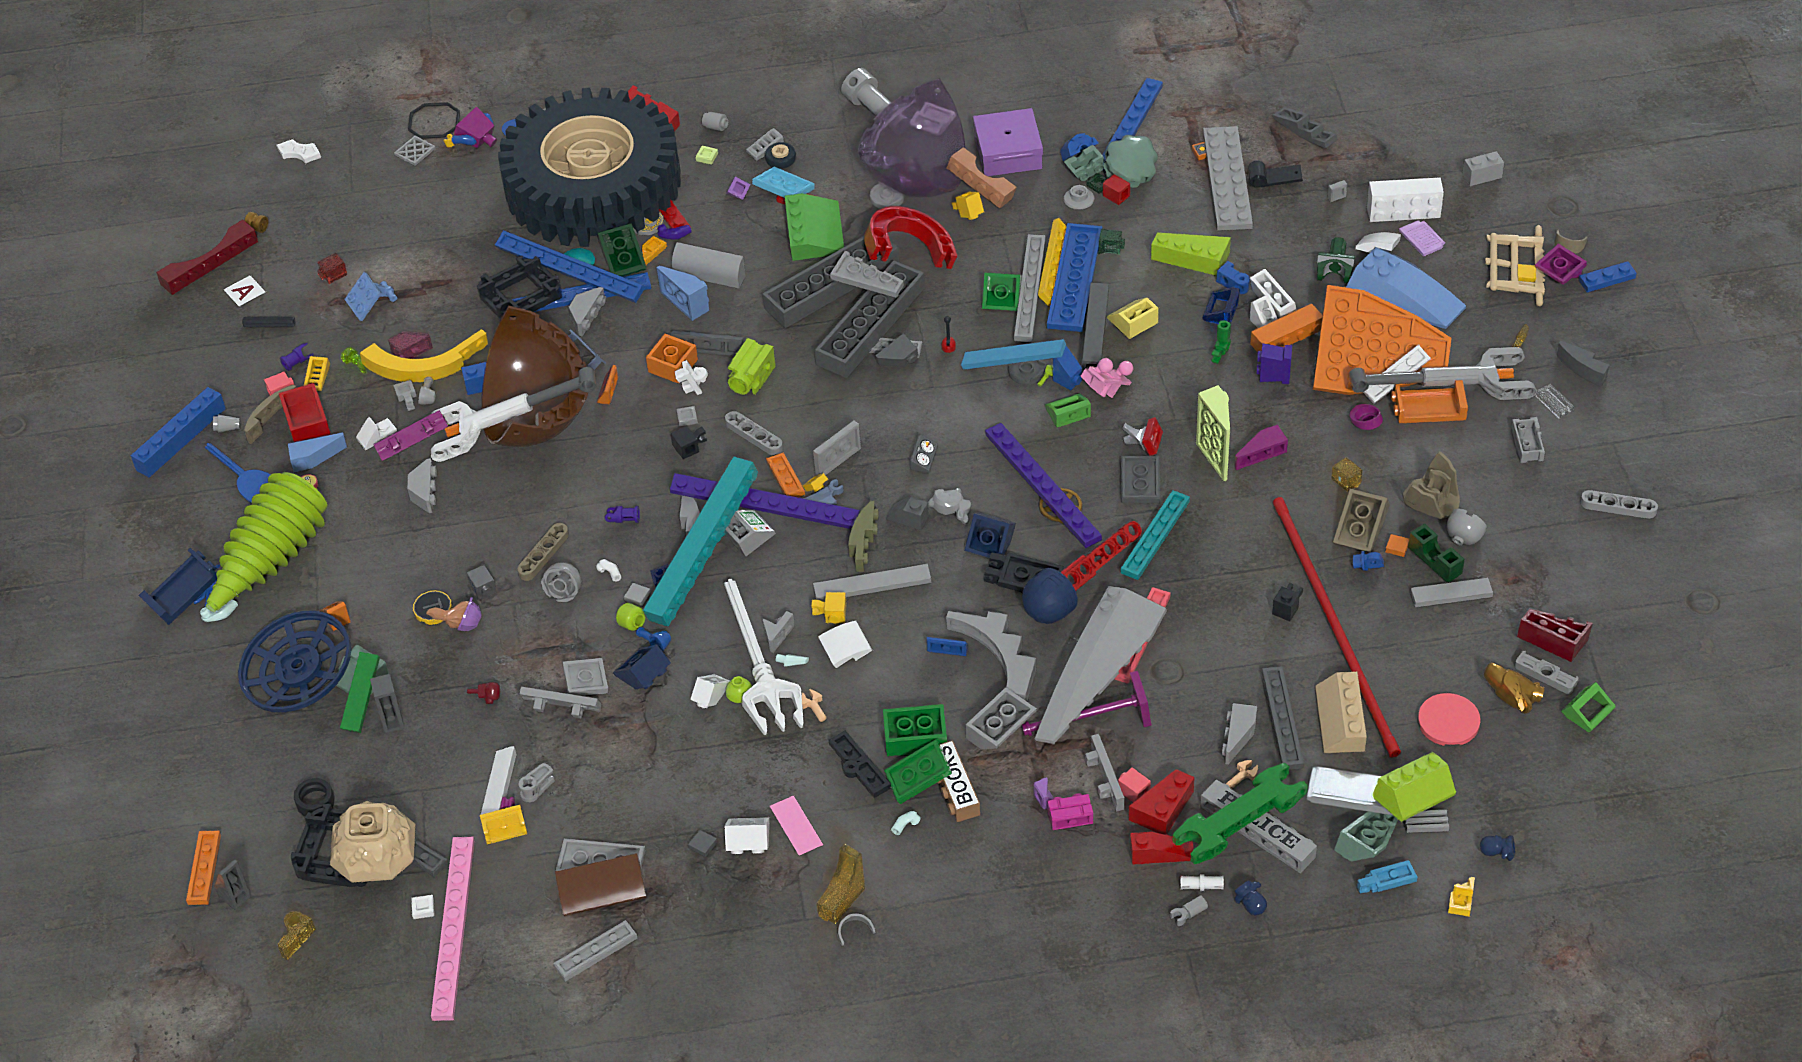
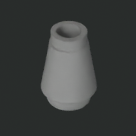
(225, 423)

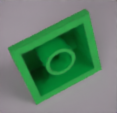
(1001, 291)

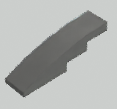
(1305, 128)

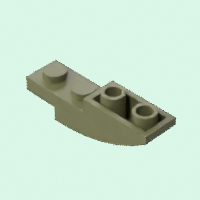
(863, 533)

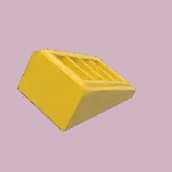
(317, 362)

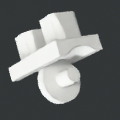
(692, 377)

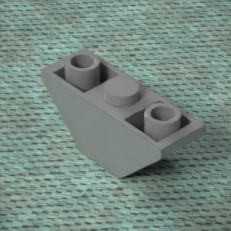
(585, 308)
(422, 484)

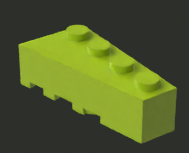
(1191, 251)

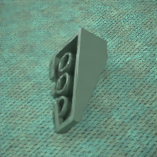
(1366, 836)

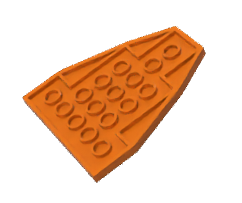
(1370, 335)

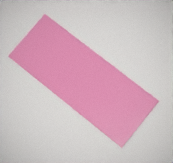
(796, 825)

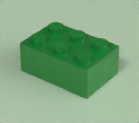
(913, 728)

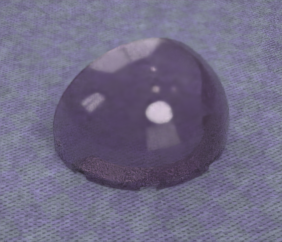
(914, 142)

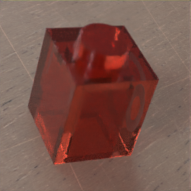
(331, 268)

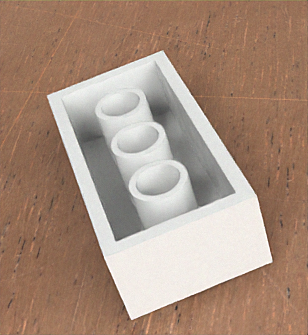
(1405, 199)

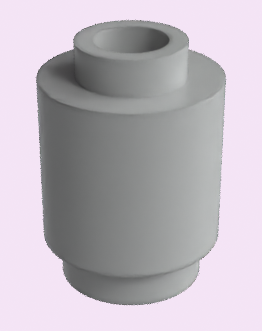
(715, 121)

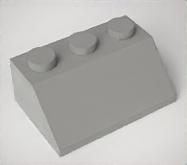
(998, 720)

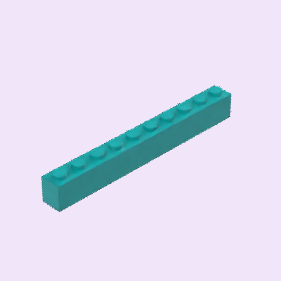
(700, 541)

